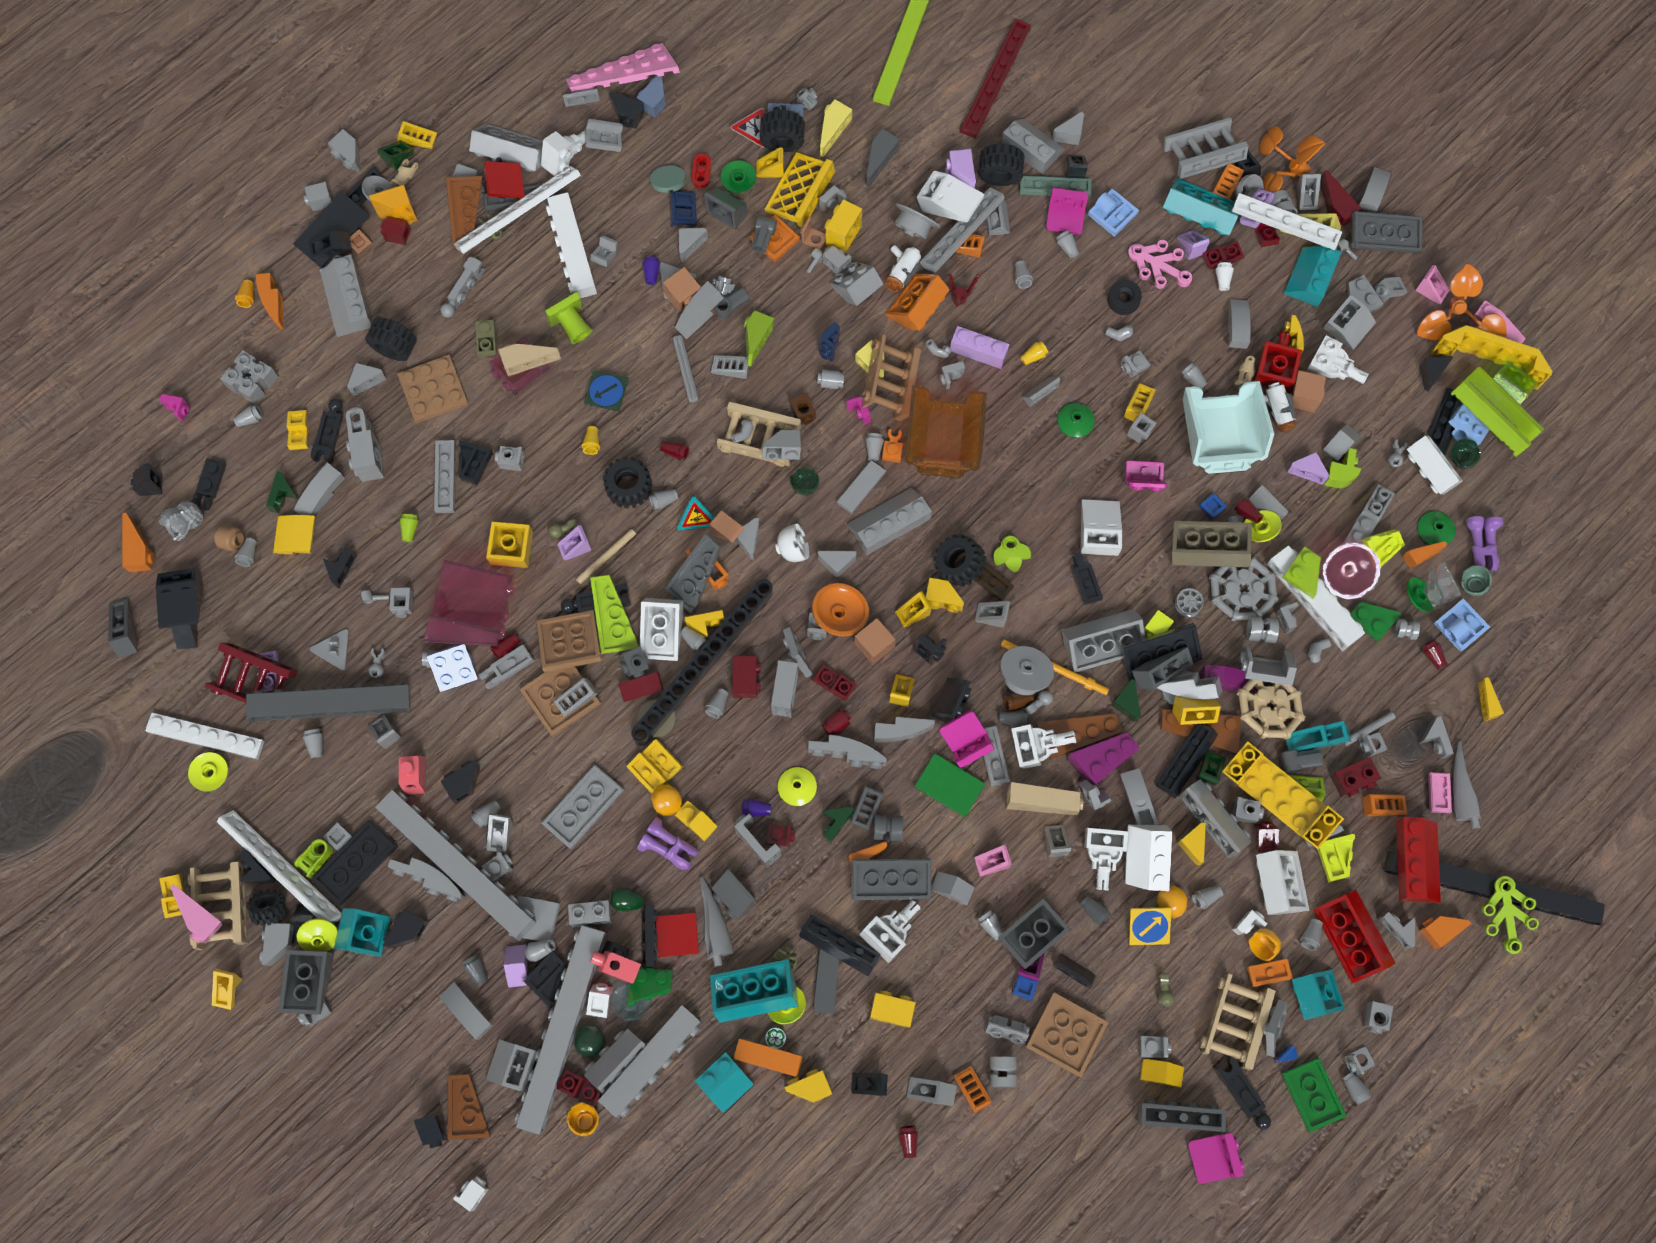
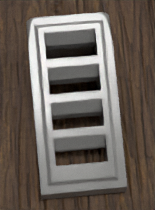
(738, 360)
(572, 691)

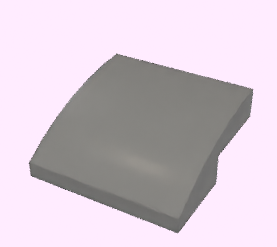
(545, 916)

